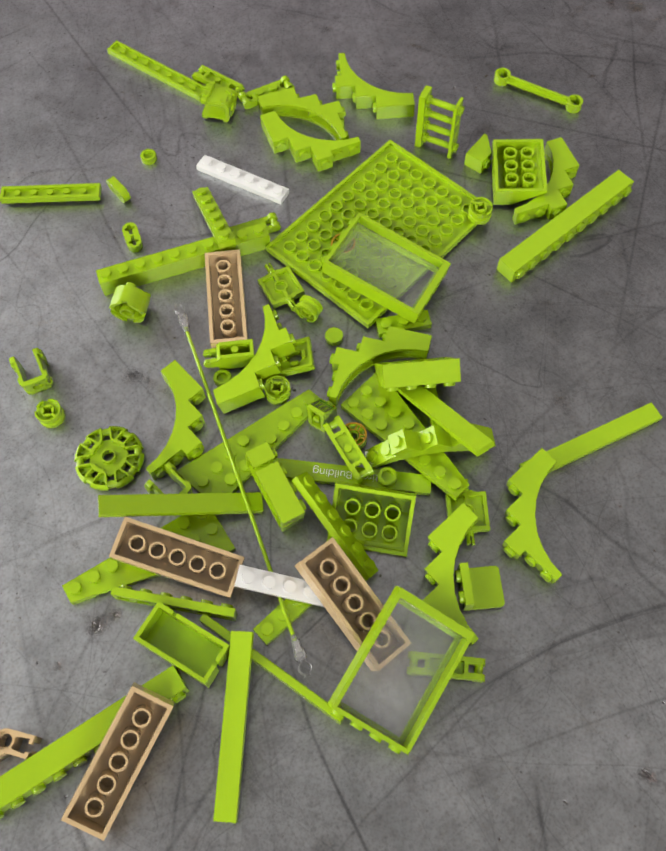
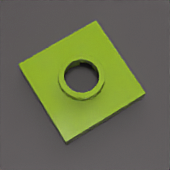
(304, 349)

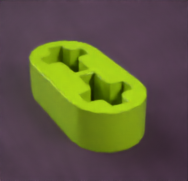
(118, 189)
(131, 237)

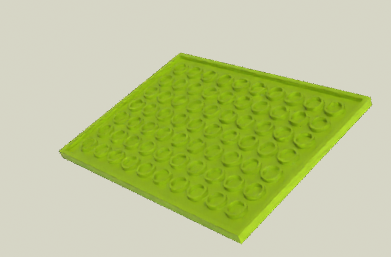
(394, 192)

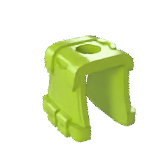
(218, 102)
(44, 380)
(172, 473)

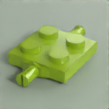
(280, 286)
(478, 505)

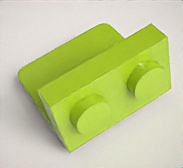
(479, 587)

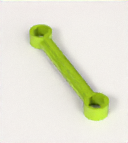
(538, 90)

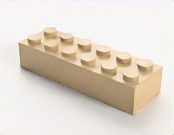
(226, 297)
(176, 557)
(341, 590)
(118, 761)

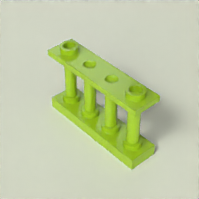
(424, 124)

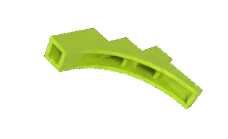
(383, 102)
(309, 108)
(303, 147)
(562, 169)
(395, 344)
(249, 383)
(188, 420)
(409, 444)
(521, 513)
(447, 540)

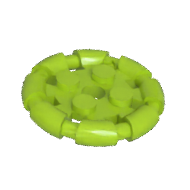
(113, 467)

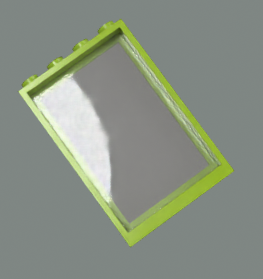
(385, 267)
(400, 670)

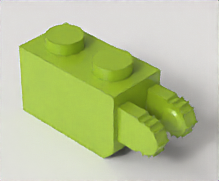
(230, 354)

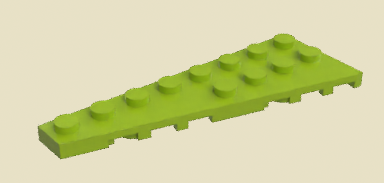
(386, 413)
(213, 469)
(115, 573)

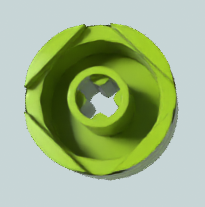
(129, 303)

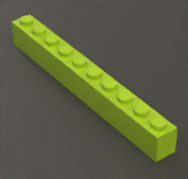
(564, 226)
(178, 259)
(75, 746)

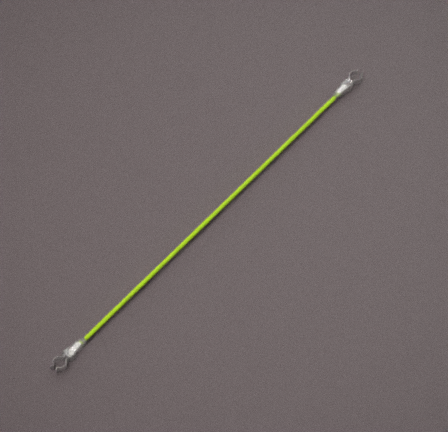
(298, 651)

